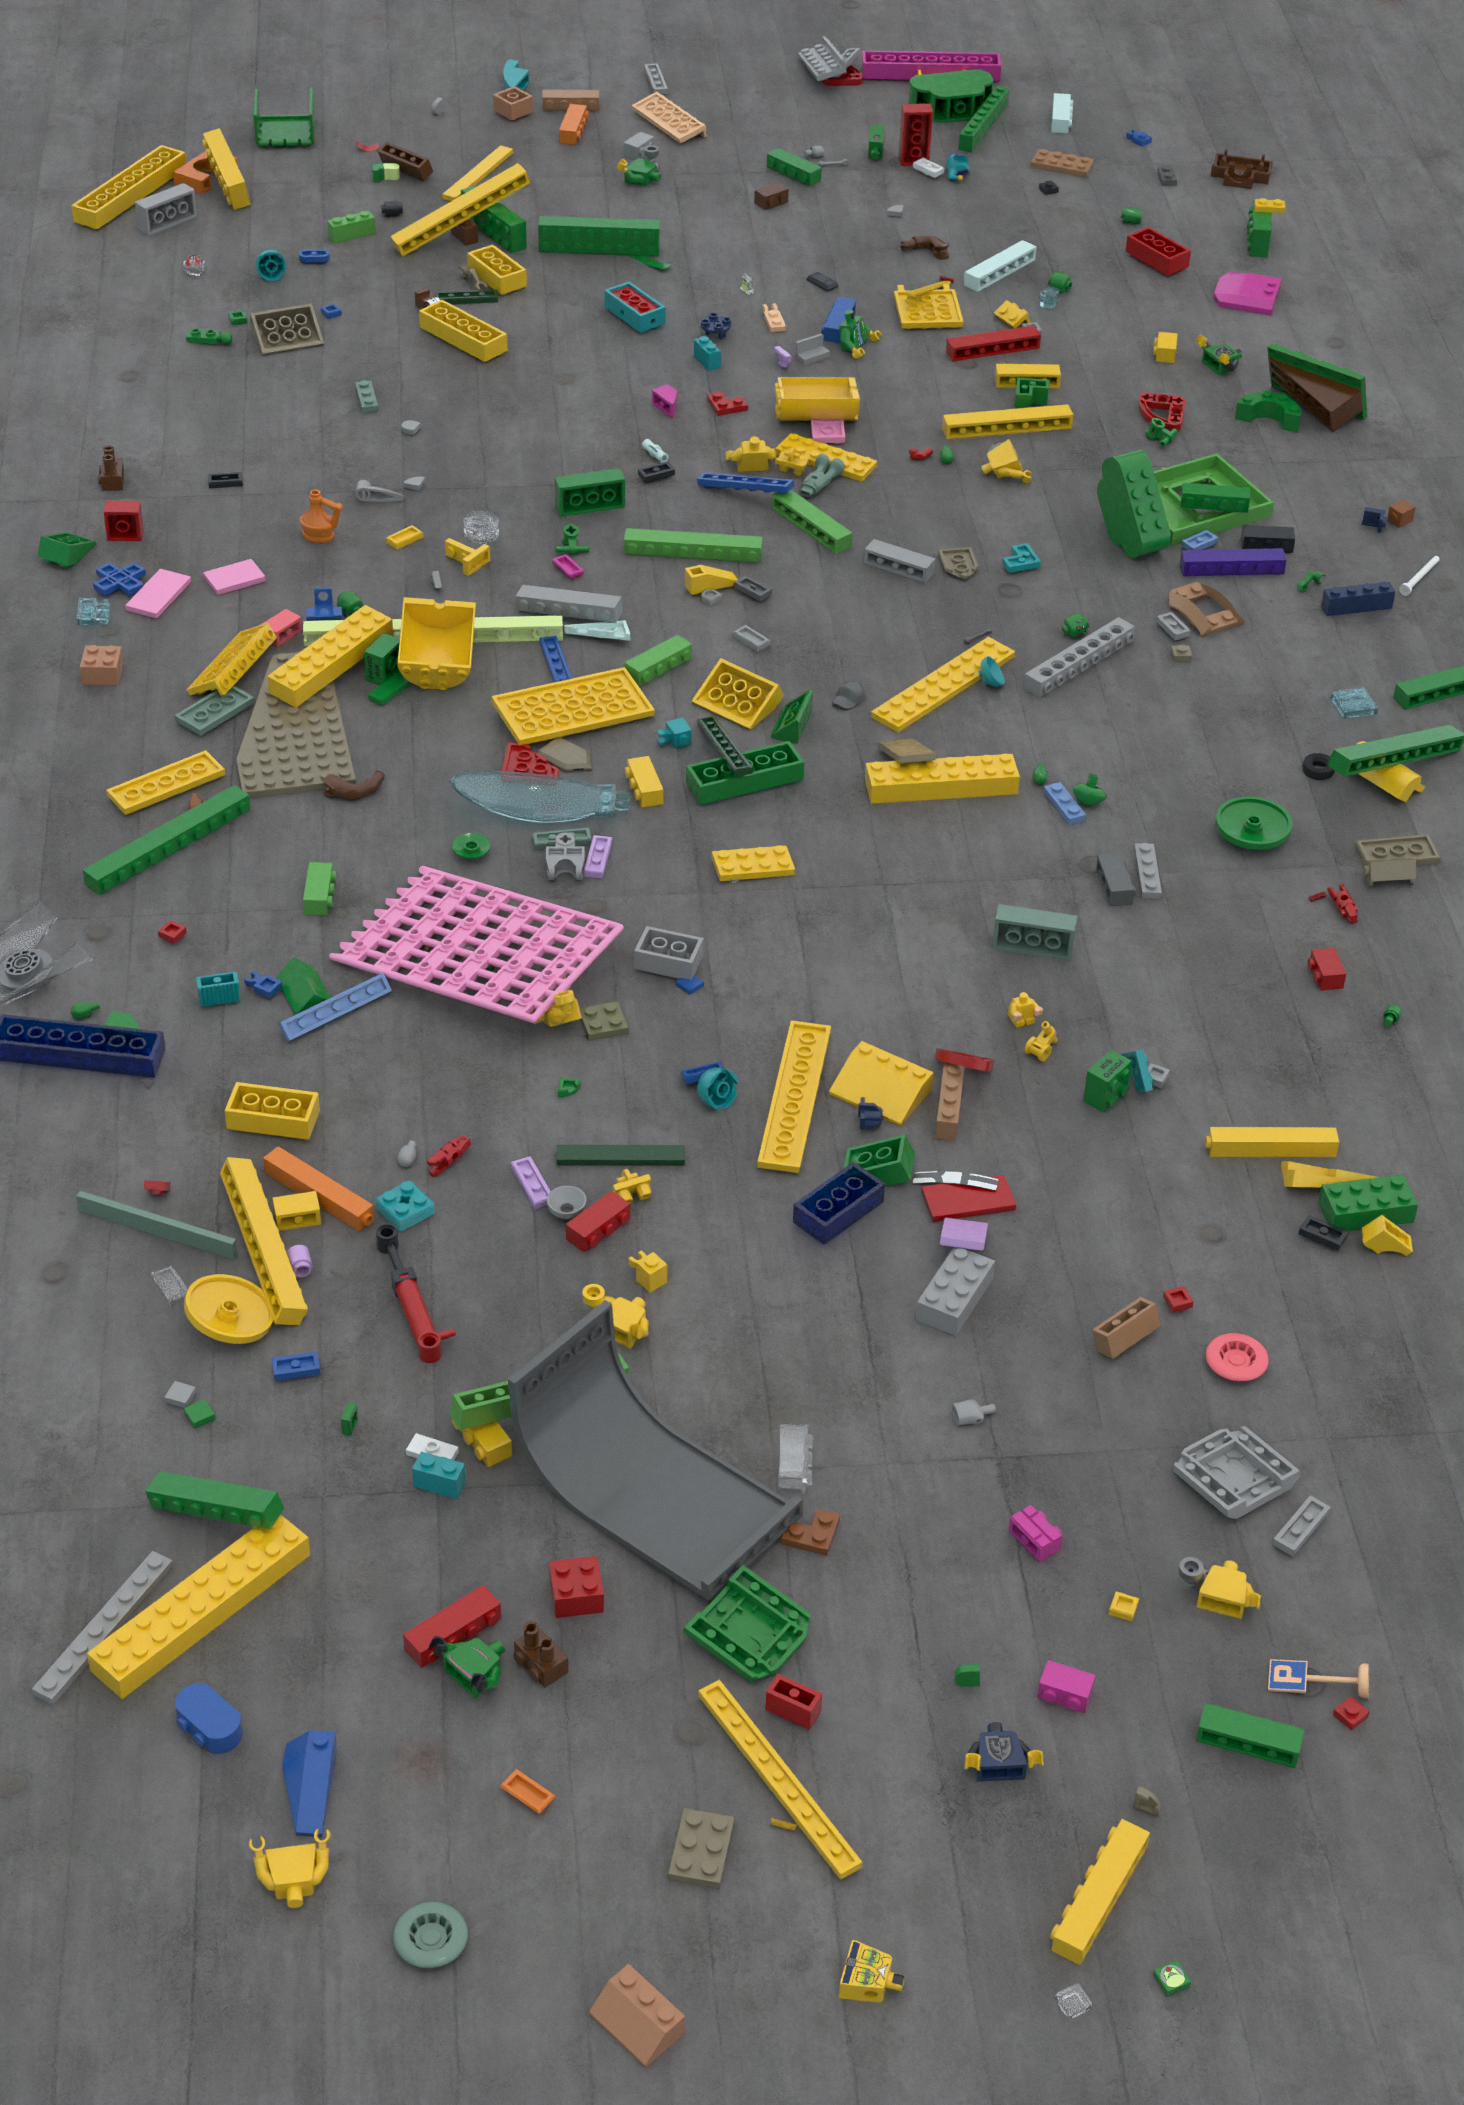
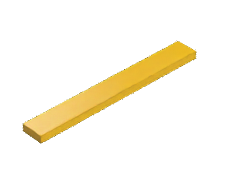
(478, 172)

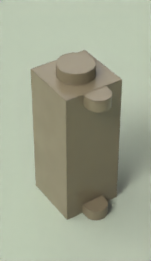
(1389, 870)

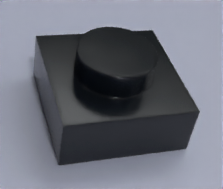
(1048, 187)

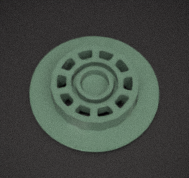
(432, 1944)

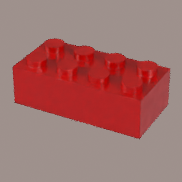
(915, 133)
(1158, 251)

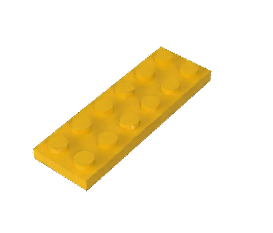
(856, 466)
(165, 782)

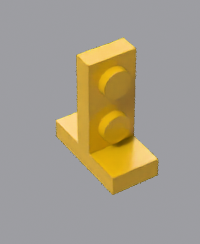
(471, 558)

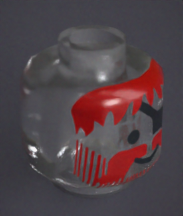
(194, 265)

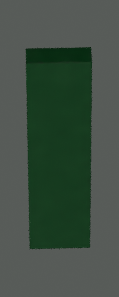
(468, 297)

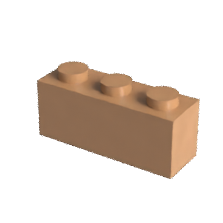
(1126, 1327)

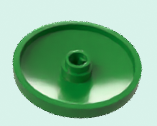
(1253, 823)

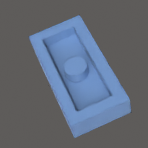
(1200, 541)

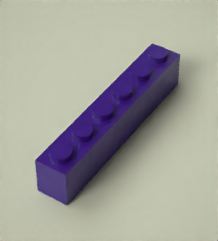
(1232, 562)

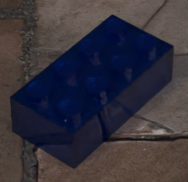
(838, 1203)

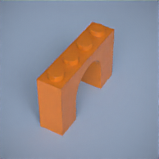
(193, 174)

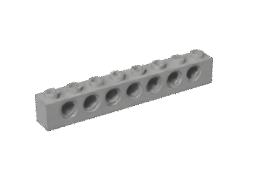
(1078, 657)

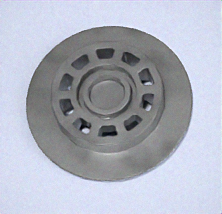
(23, 967)

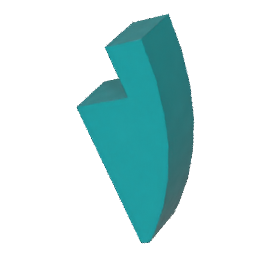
(515, 76)

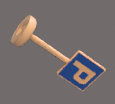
(1292, 1677)

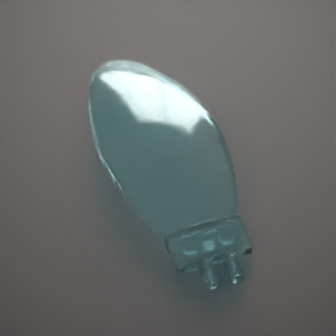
(538, 796)

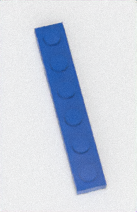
(740, 482)

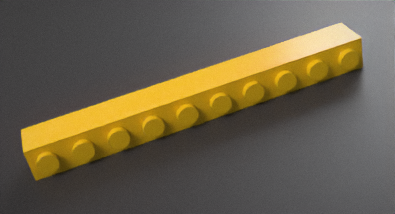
(460, 209)
(263, 1242)

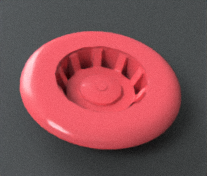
(1235, 1362)

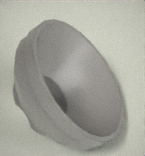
(566, 1197)

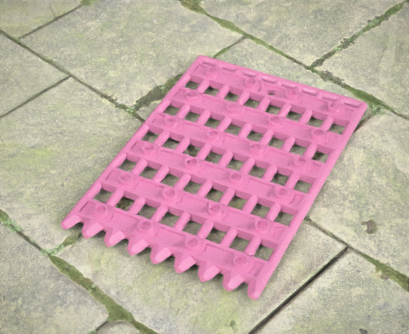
(487, 950)

